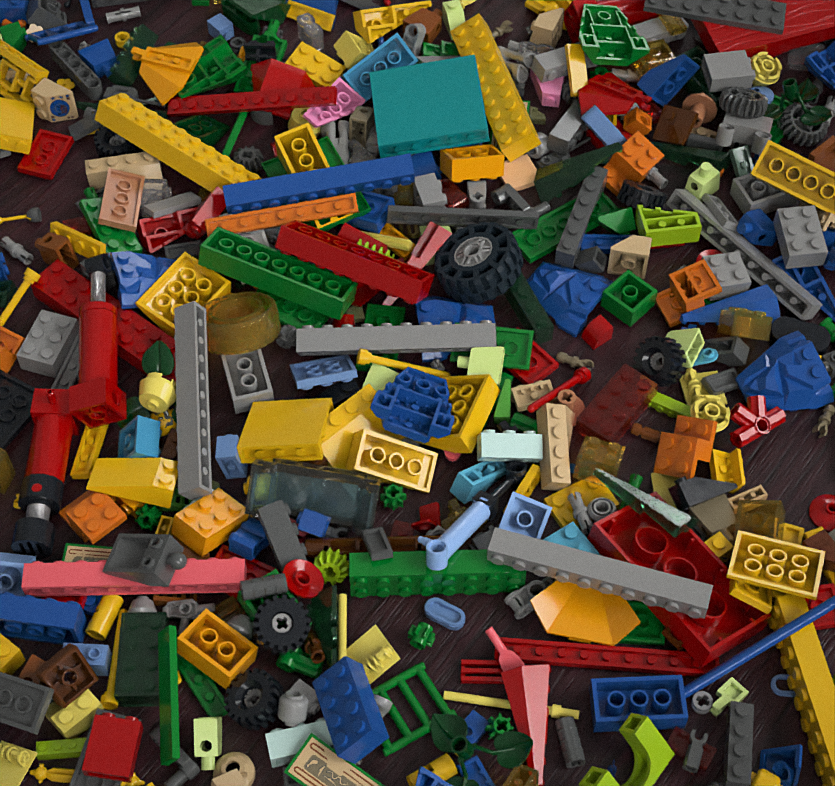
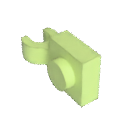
(728, 692)

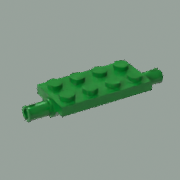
(245, 84)
(114, 238)

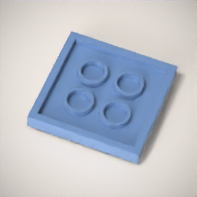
(323, 371)

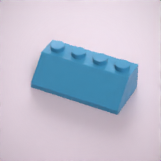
(388, 55)

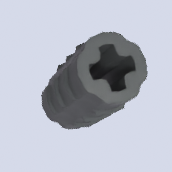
(263, 586)
(570, 742)

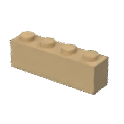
(136, 163)
(556, 426)

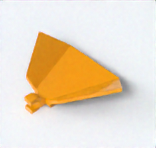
(167, 67)
(584, 614)

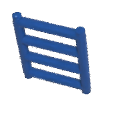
(66, 31)

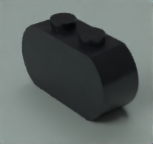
(816, 334)

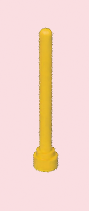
(29, 278)
(365, 357)
(107, 699)

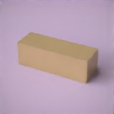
(755, 493)

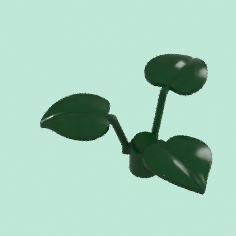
(803, 93)
(155, 359)
(450, 735)

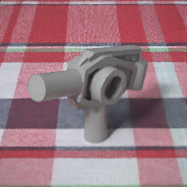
(186, 611)

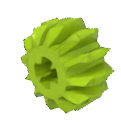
(332, 566)

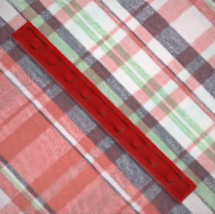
(253, 101)
(606, 657)

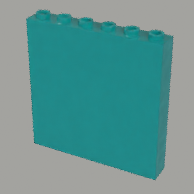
(428, 107)

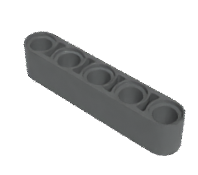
(76, 70)

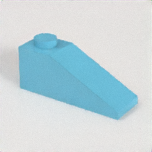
(477, 478)

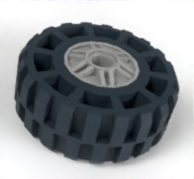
(478, 262)

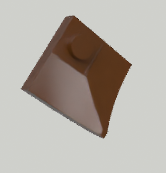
(675, 125)

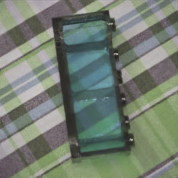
(332, 491)

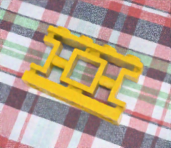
(21, 64)

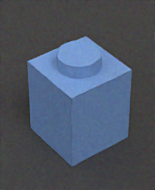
(220, 25)

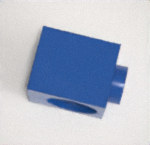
(313, 522)

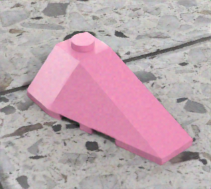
(346, 103)

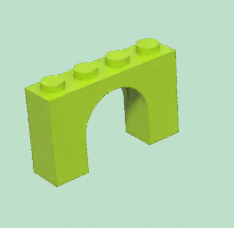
(649, 751)

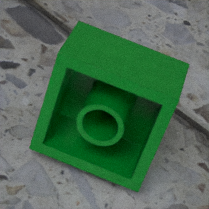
(629, 298)

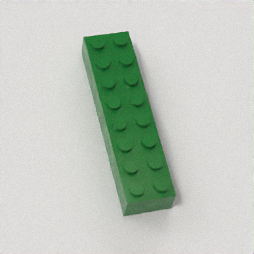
(277, 273)
(408, 575)

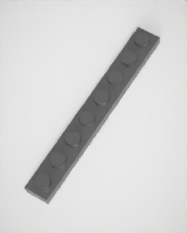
(461, 216)

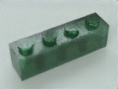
(126, 69)
(530, 310)

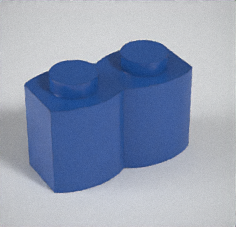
(248, 539)

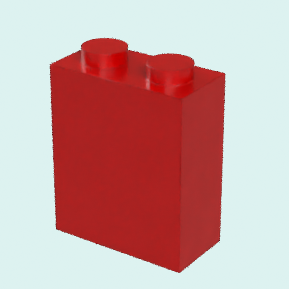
(209, 208)
(113, 747)

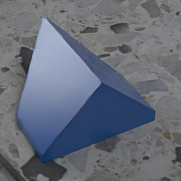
(783, 762)

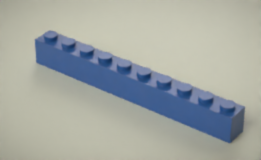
(319, 184)

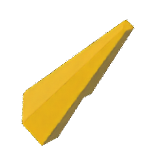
(378, 21)

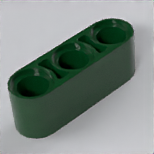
(240, 19)

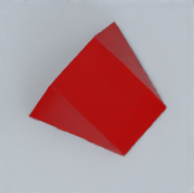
(277, 76)

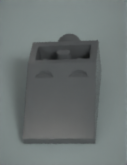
(145, 558)

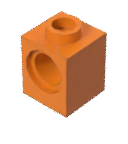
(636, 121)

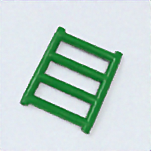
(400, 680)

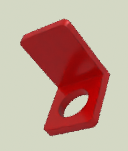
(428, 518)

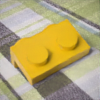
(727, 467)

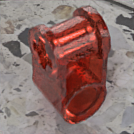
(455, 196)

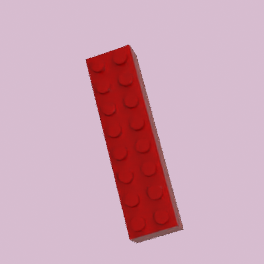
(354, 261)

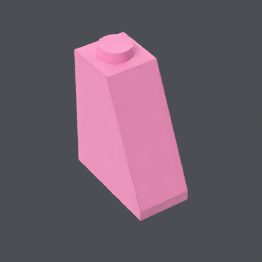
(549, 91)

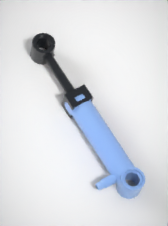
(483, 509)

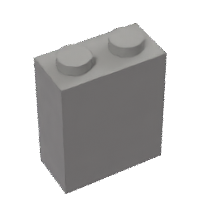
(727, 70)

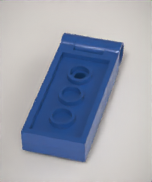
(377, 218)

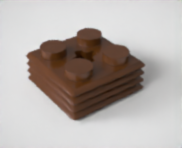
(79, 675)

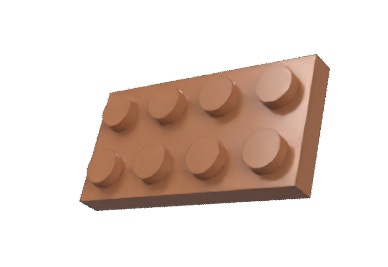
(121, 200)

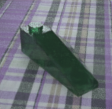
(324, 620)

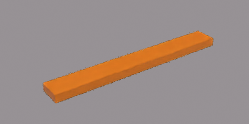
(284, 214)

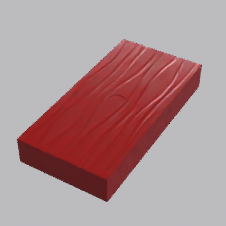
(804, 25)
(647, 544)

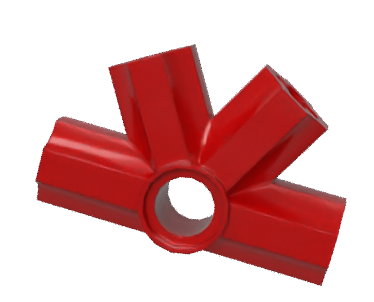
(753, 418)

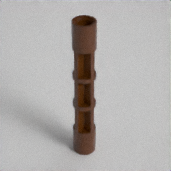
(356, 545)

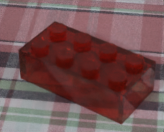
(617, 405)

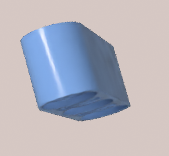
(602, 127)

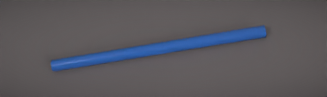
(760, 646)

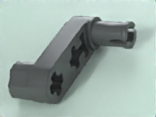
(511, 197)
(187, 767)

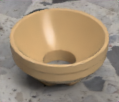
(246, 765)

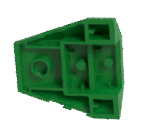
(609, 37)
(214, 69)

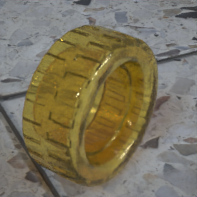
(241, 323)

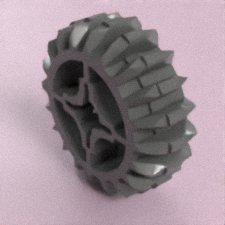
(743, 102)
(797, 130)

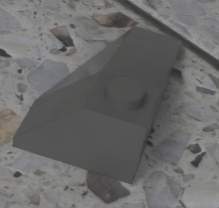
(45, 14)

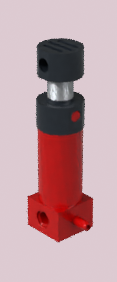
(45, 472)

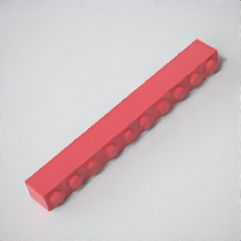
(87, 579)

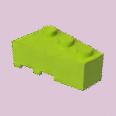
(668, 226)

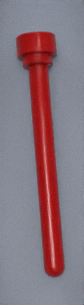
(580, 376)

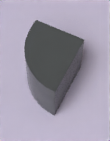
(262, 117)
(591, 260)

